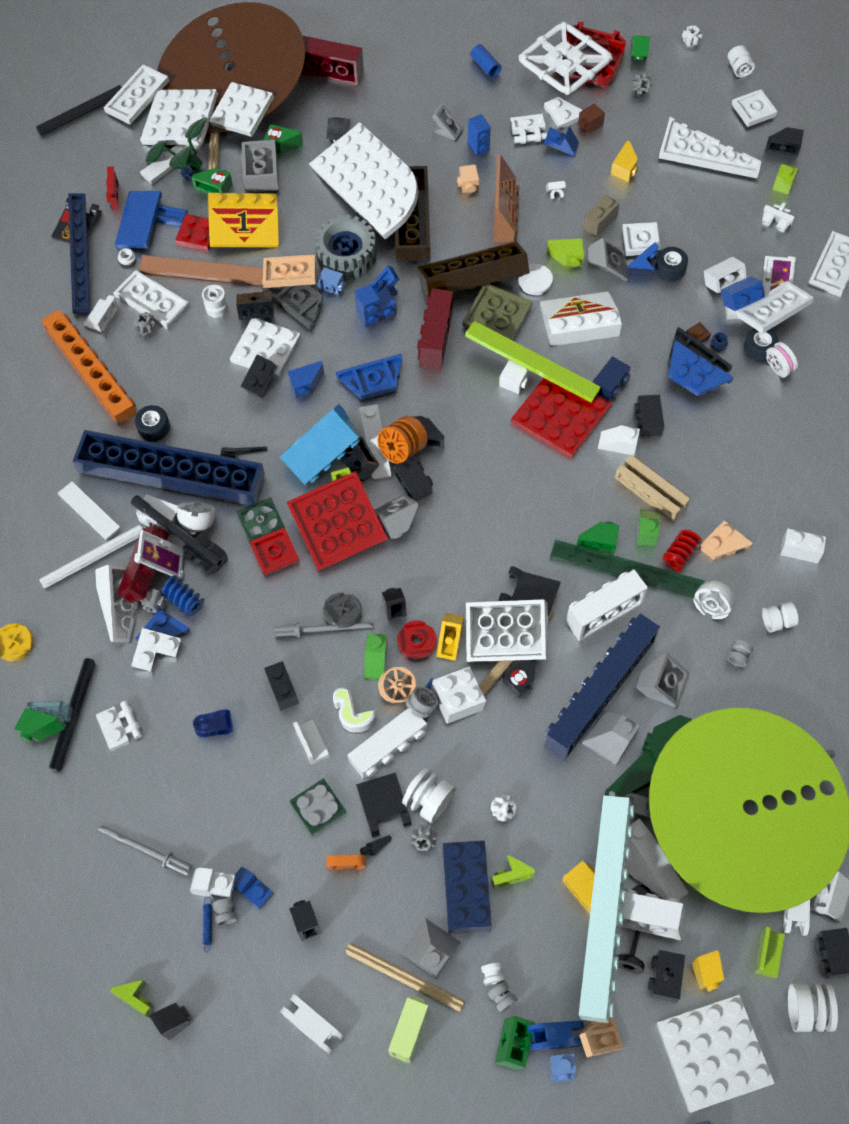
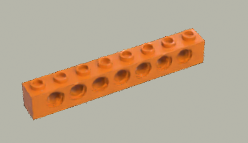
(81, 357)

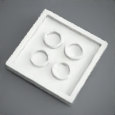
(241, 109)
(267, 341)

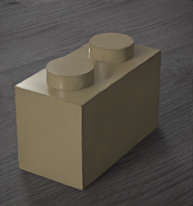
(601, 215)

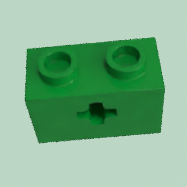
(514, 1043)

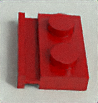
(112, 188)

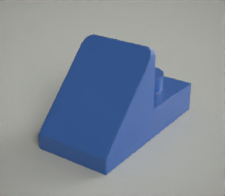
(564, 142)
(641, 262)
(386, 279)
(252, 888)

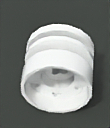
(426, 793)
(812, 1007)

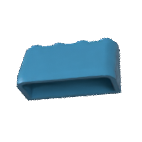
(321, 445)

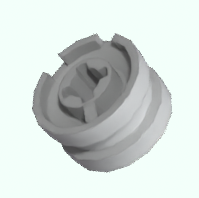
(422, 702)

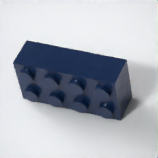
(466, 887)

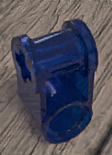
(215, 723)

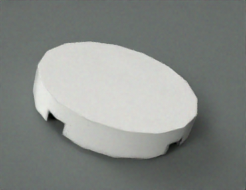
(536, 281)

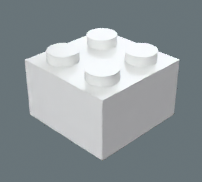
(458, 695)

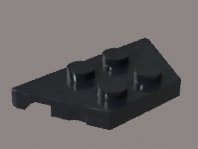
(700, 349)

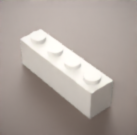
(386, 743)

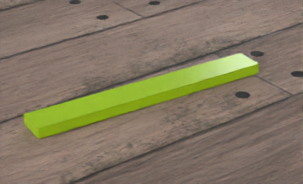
(532, 361)

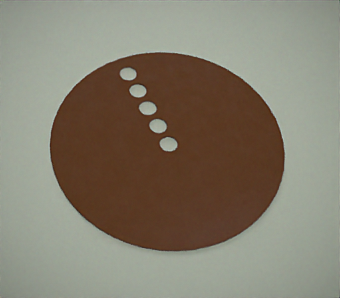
(262, 45)

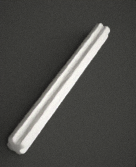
(90, 557)

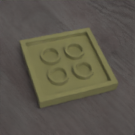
(498, 311)

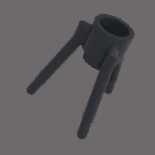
(233, 452)

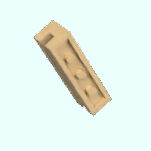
(652, 488)

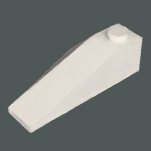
(368, 424)
(116, 610)
(651, 866)

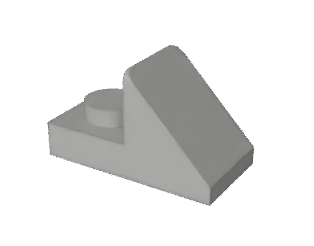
(447, 123)

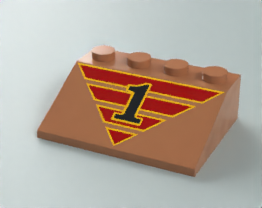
(505, 203)

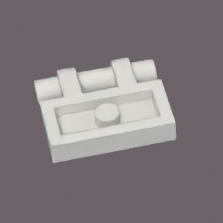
(528, 124)
(112, 726)

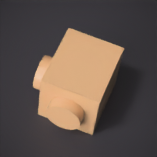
(468, 179)

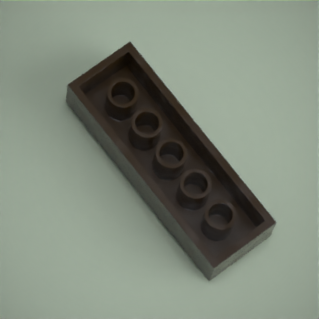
(413, 237)
(475, 269)

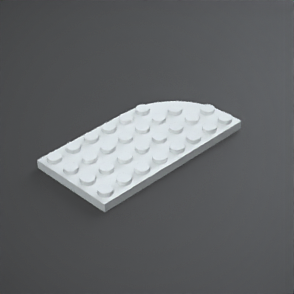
(369, 179)

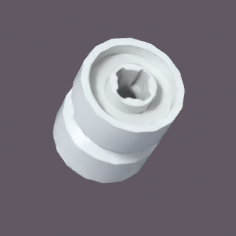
(741, 61)
(215, 301)
(780, 617)

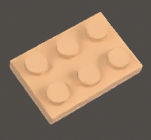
(289, 271)

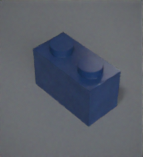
(612, 378)

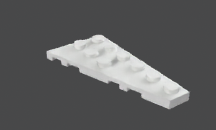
(702, 150)

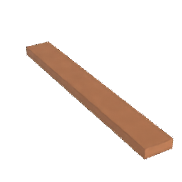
(201, 270)

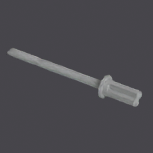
(291, 630)
(168, 860)

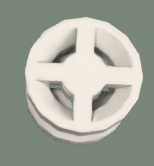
(492, 974)

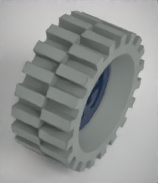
(346, 236)

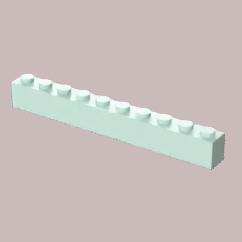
(605, 910)

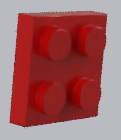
(194, 233)
(274, 551)

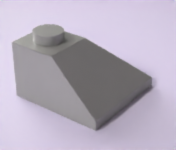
(608, 258)
(397, 516)
(663, 680)
(611, 736)
(431, 948)

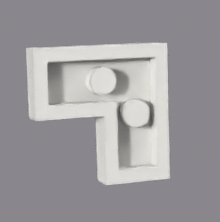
(149, 644)

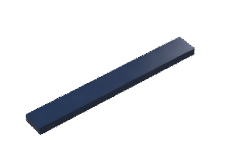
(79, 253)

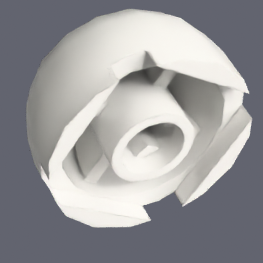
(195, 517)
(714, 598)

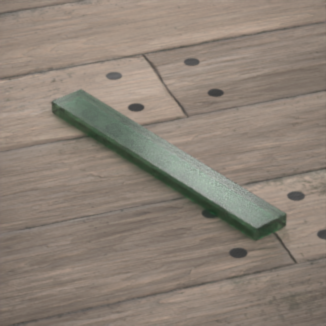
(616, 565)

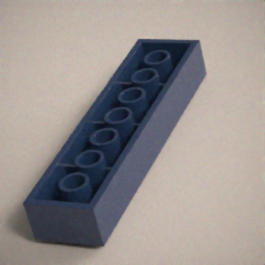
(601, 687)

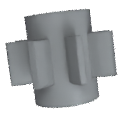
(645, 84)
(144, 323)
(153, 601)
(423, 837)

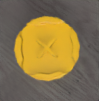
(15, 642)

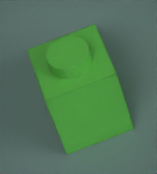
(648, 527)
(375, 655)

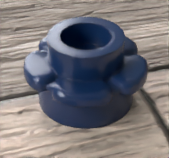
(187, 173)
(719, 337)

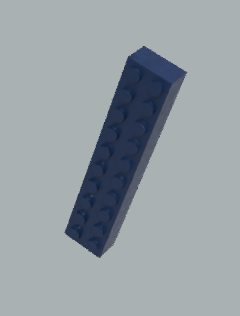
(169, 467)

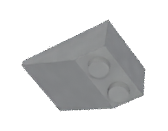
(259, 166)

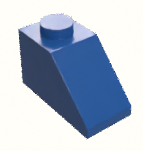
(306, 378)

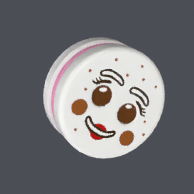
(782, 359)

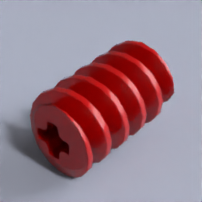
(681, 549)

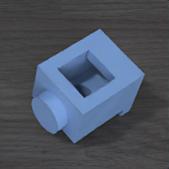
(331, 281)
(562, 1067)

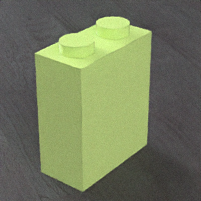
(409, 1029)

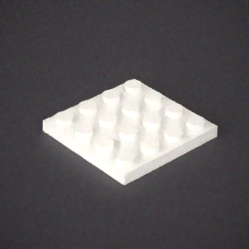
(173, 114)
(714, 1053)

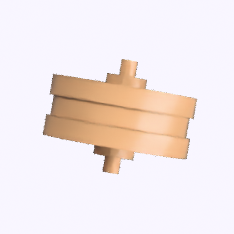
(396, 685)

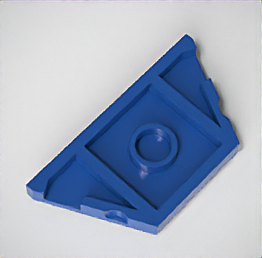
(695, 372)
(372, 377)

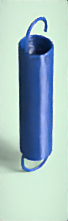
(207, 924)

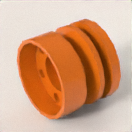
(402, 439)

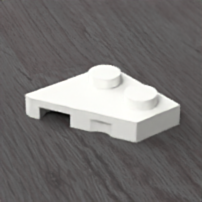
(562, 112)

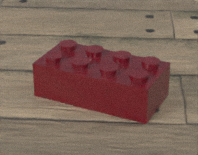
(333, 61)
(435, 329)

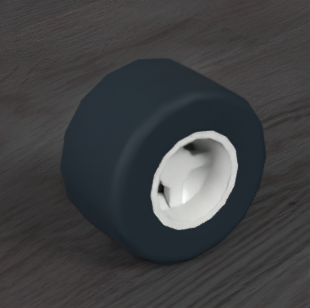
(671, 263)
(757, 344)
(152, 423)

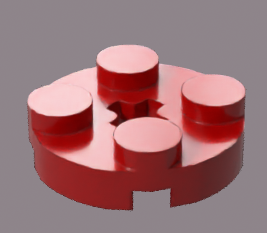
(424, 648)

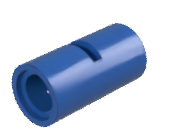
(485, 60)

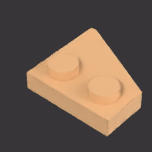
(724, 541)
(600, 1038)

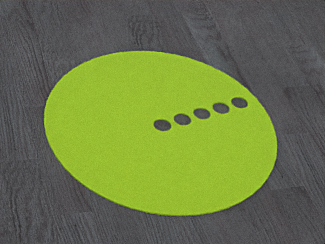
(737, 857)

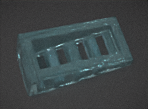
(54, 708)

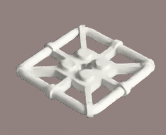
(565, 67)

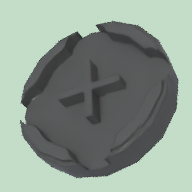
(342, 610)

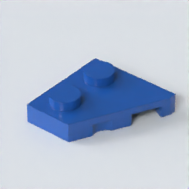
(165, 624)

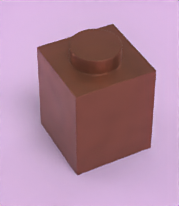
(591, 118)

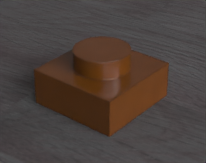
(699, 332)

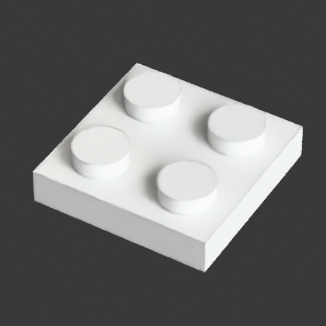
(754, 108)
(639, 237)

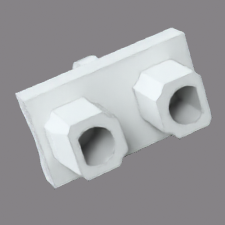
(779, 214)

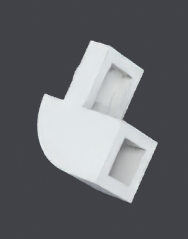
(209, 883)

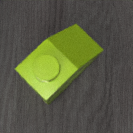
(785, 178)
(566, 251)

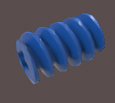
(181, 596)

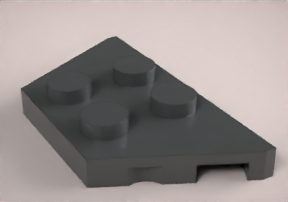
(300, 301)

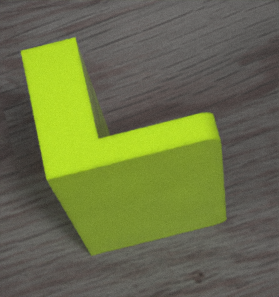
(769, 953)

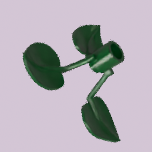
(186, 155)

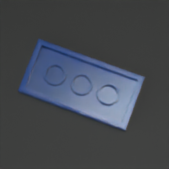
(138, 219)

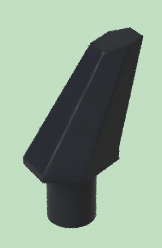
(373, 847)

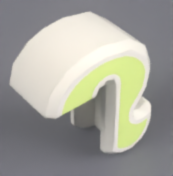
(351, 722)

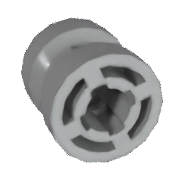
(740, 652)
(224, 911)
(506, 1000)

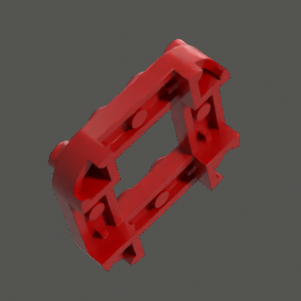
(611, 42)

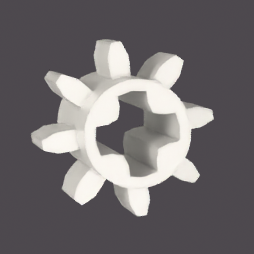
(692, 35)
(503, 807)

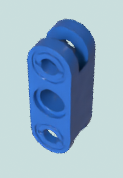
(555, 1035)

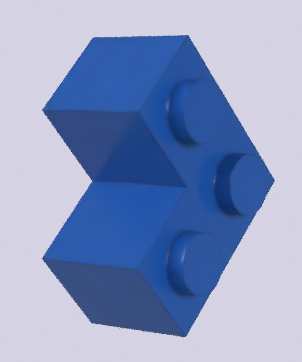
(374, 306)

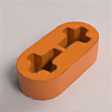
(345, 862)

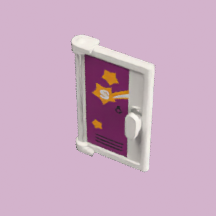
(777, 271)
(163, 557)

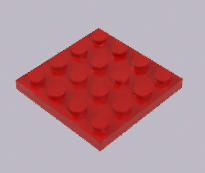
(560, 416)
(337, 521)

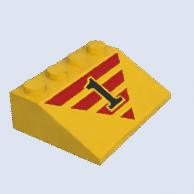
(243, 220)

